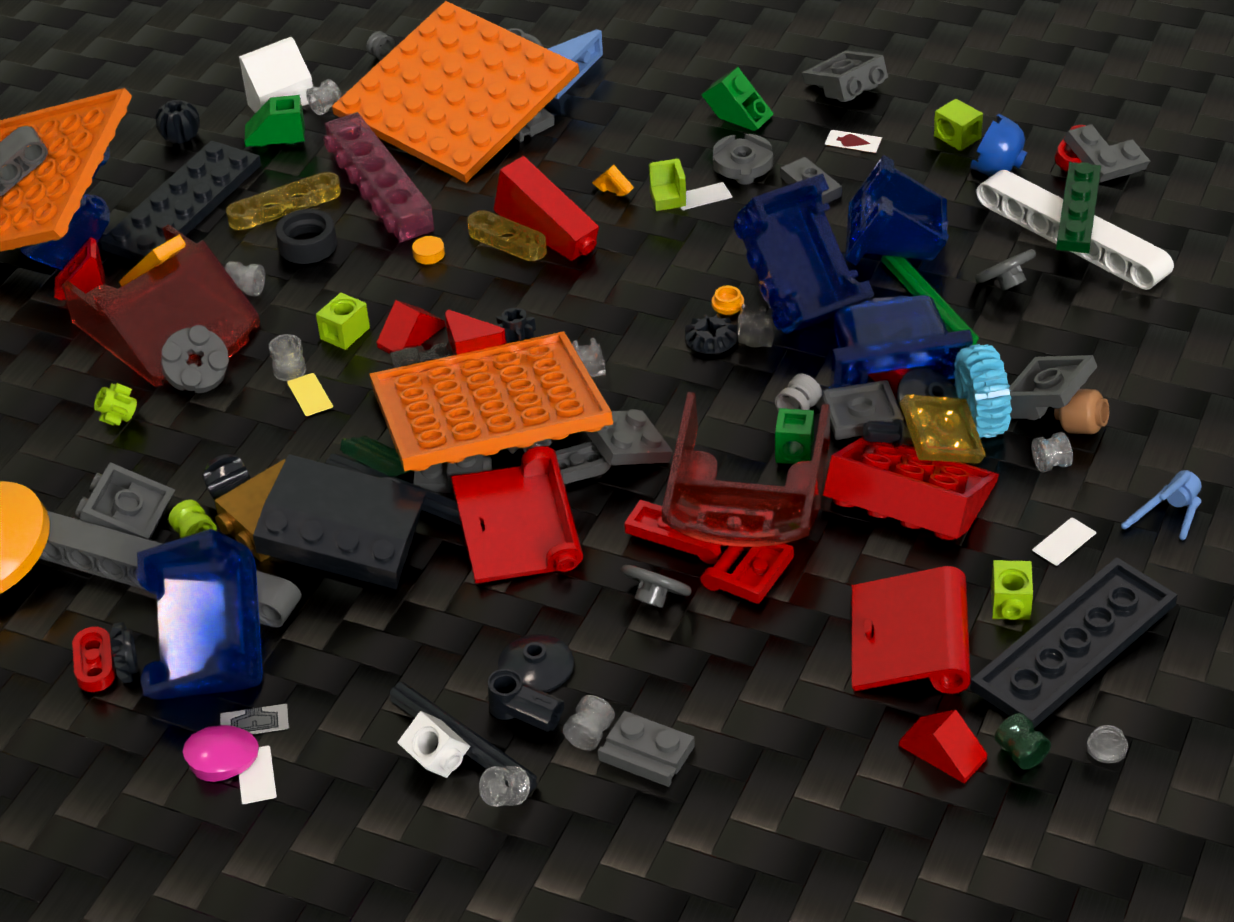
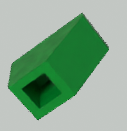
(737, 101)
(276, 123)

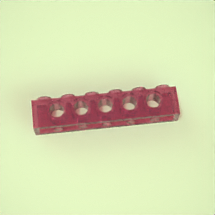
(378, 177)

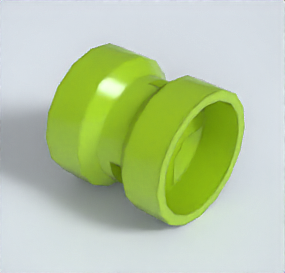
(190, 518)

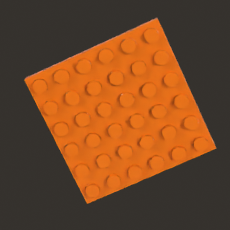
(457, 90)
(76, 141)
(488, 401)

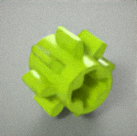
(115, 404)

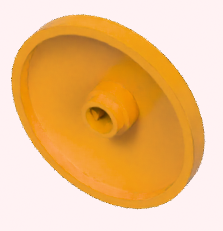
(22, 532)

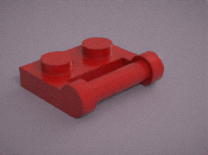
(753, 575)

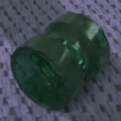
(1019, 737)

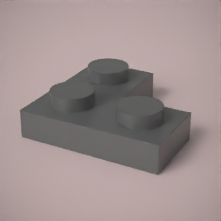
(1115, 159)

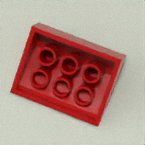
(915, 491)

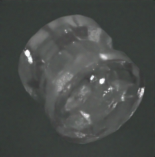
(323, 97)
(1052, 452)
(496, 793)

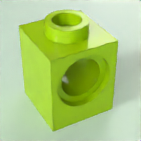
(958, 124)
(343, 321)
(1011, 590)

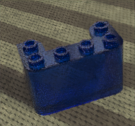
(798, 255)

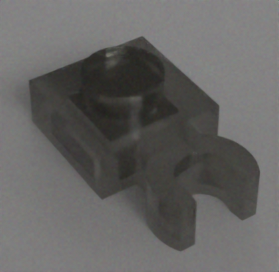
(754, 328)
(417, 354)

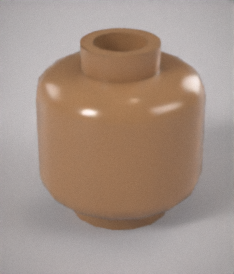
(1084, 412)

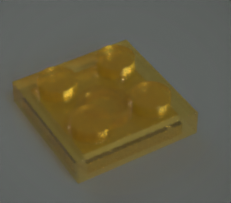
(942, 429)

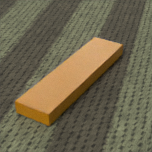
(155, 258)

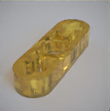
(524, 243)

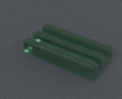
(373, 454)

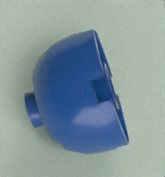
(1000, 148)

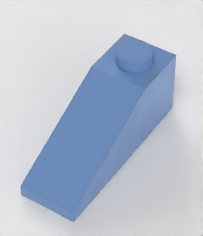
(582, 50)

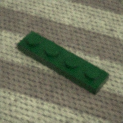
(1078, 207)

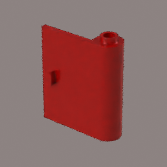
(523, 519)
(917, 630)

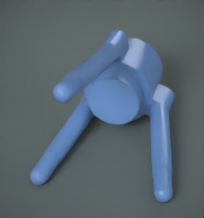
(1179, 493)

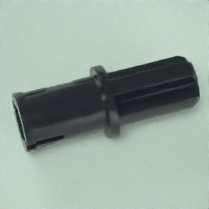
(887, 432)

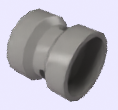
(801, 393)

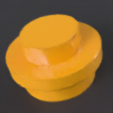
(727, 300)

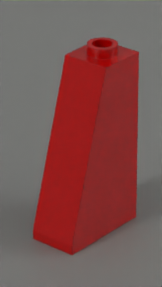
(537, 203)

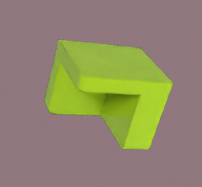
(667, 184)

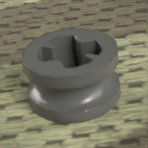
(380, 38)

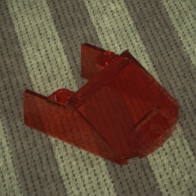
(170, 297)
(741, 511)

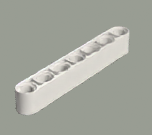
(1041, 213)

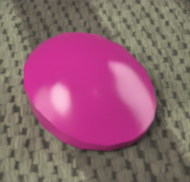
(220, 752)

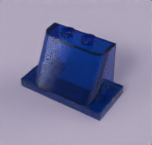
(895, 217)
(893, 337)

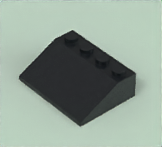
(339, 521)

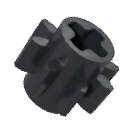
(516, 325)

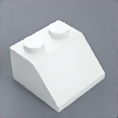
(274, 72)

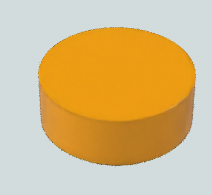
(428, 250)

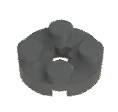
(742, 157)
(191, 377)

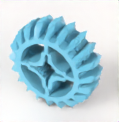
(985, 386)

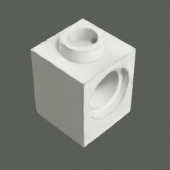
(422, 739)

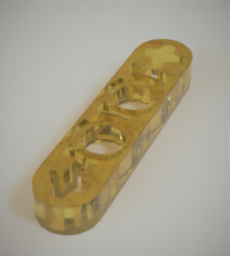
(251, 210)

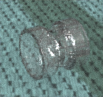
(247, 278)
(287, 357)
(586, 726)

